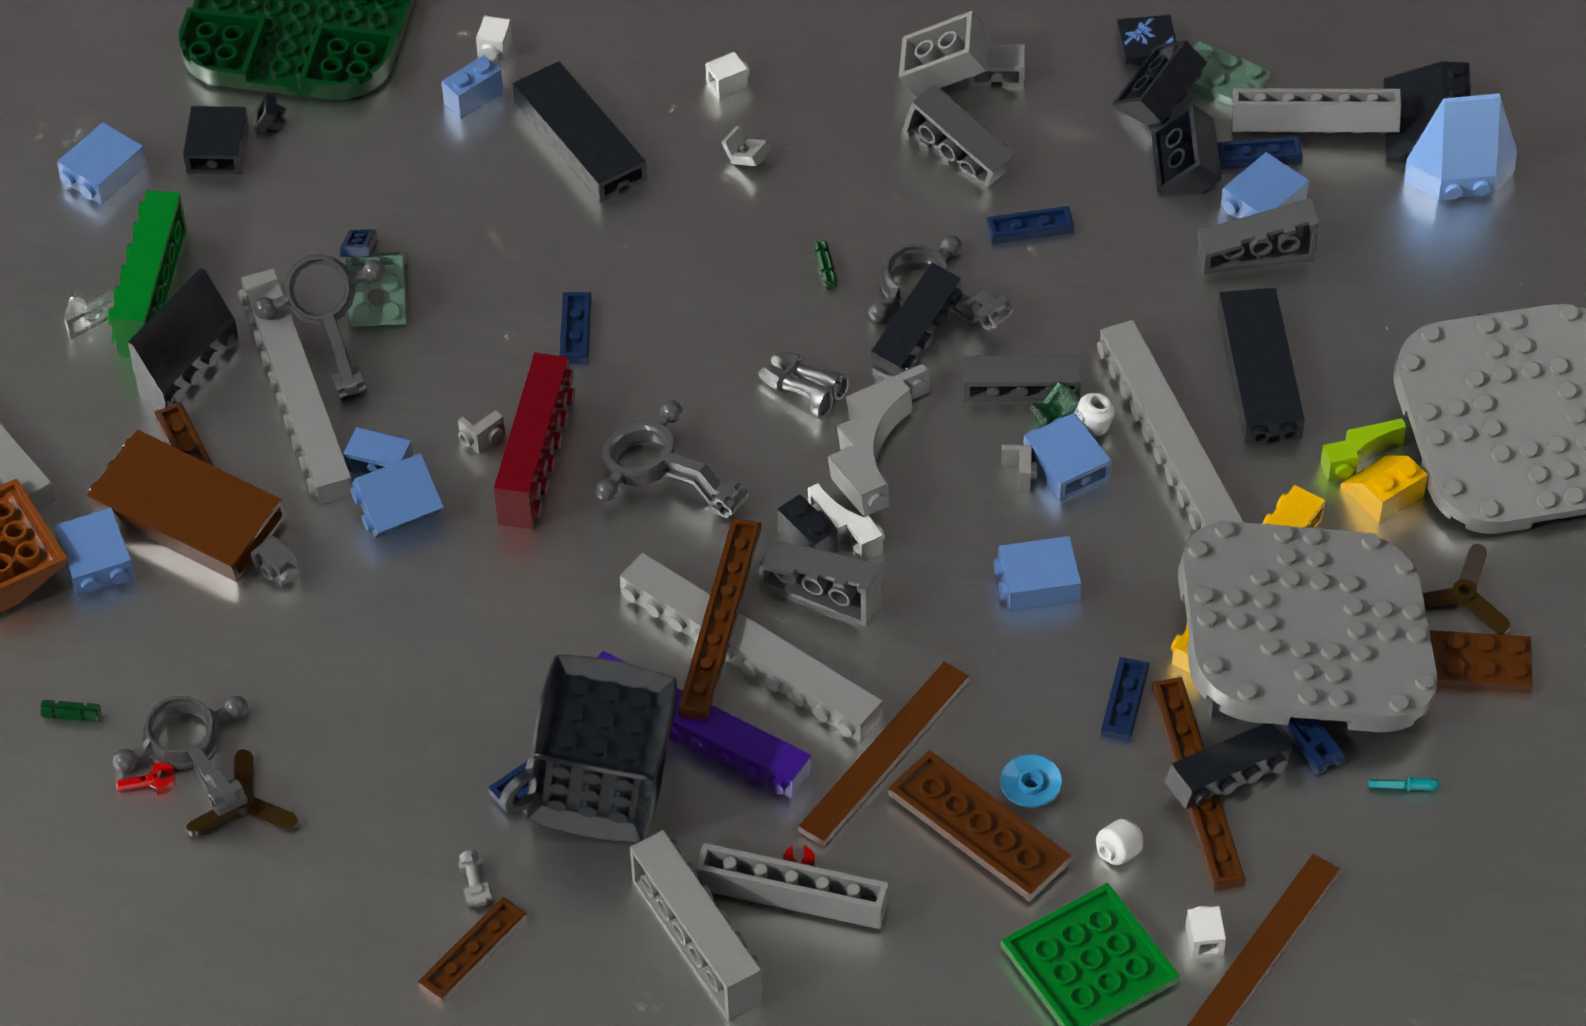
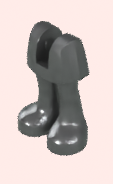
(784, 375)

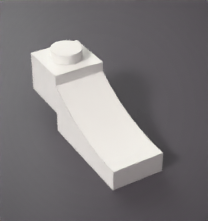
(859, 531)

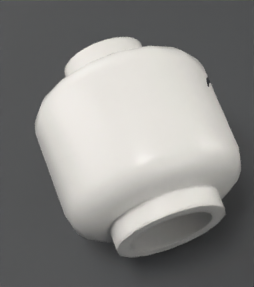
(1095, 413)
(1119, 842)

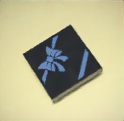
(1141, 35)

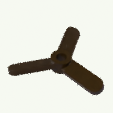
(1472, 600)
(255, 807)

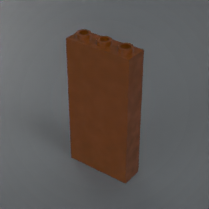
(186, 504)

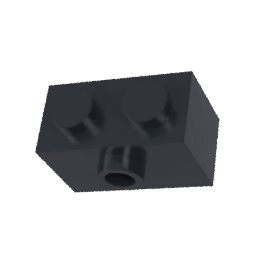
(806, 526)

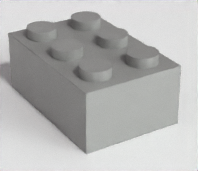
(944, 53)

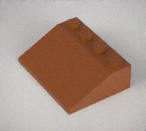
(26, 547)

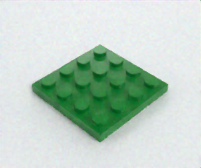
(1090, 960)

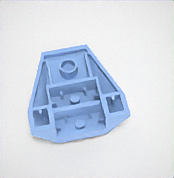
(1463, 149)

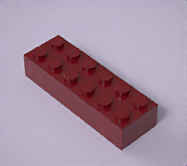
(533, 441)

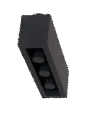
(917, 320)
(1228, 765)

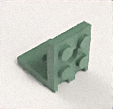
(393, 308)

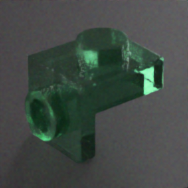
(1058, 404)

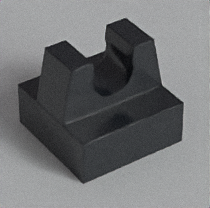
(269, 115)

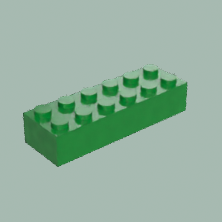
(149, 265)

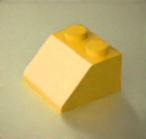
(1387, 486)

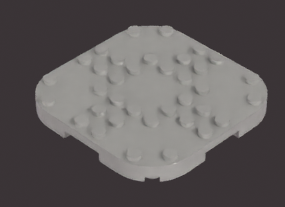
(1500, 414)
(1306, 626)

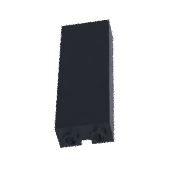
(579, 131)
(1260, 365)

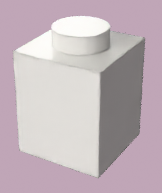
(494, 38)
(727, 75)
(1205, 932)

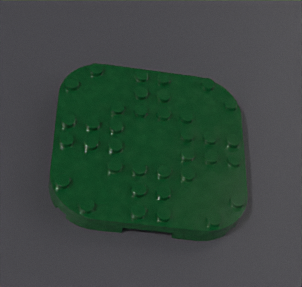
(294, 44)

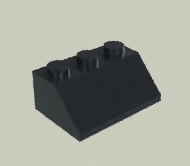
(1160, 82)
(1186, 153)

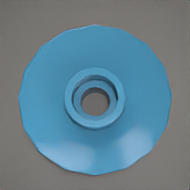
(1033, 771)

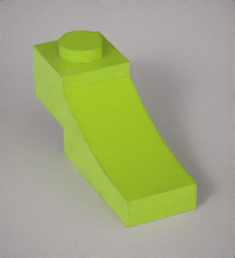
(1342, 458)

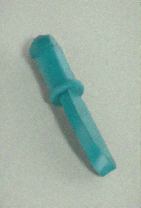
(1427, 784)

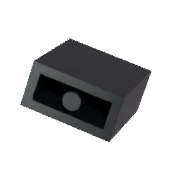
(216, 140)

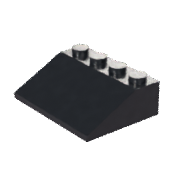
(1420, 97)
(182, 341)

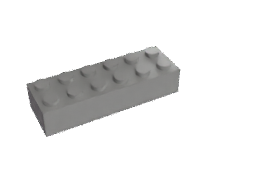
(697, 925)

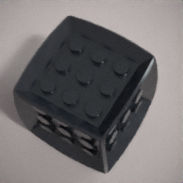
(597, 749)

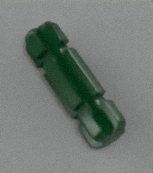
(825, 264)
(70, 710)

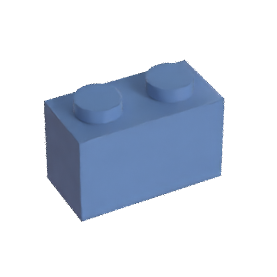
(472, 86)
(374, 450)

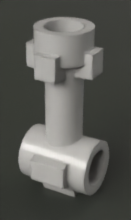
(478, 893)

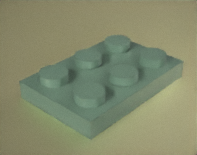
(1227, 72)

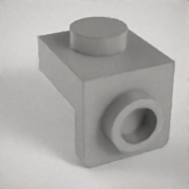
(744, 150)
(484, 433)
(1020, 457)

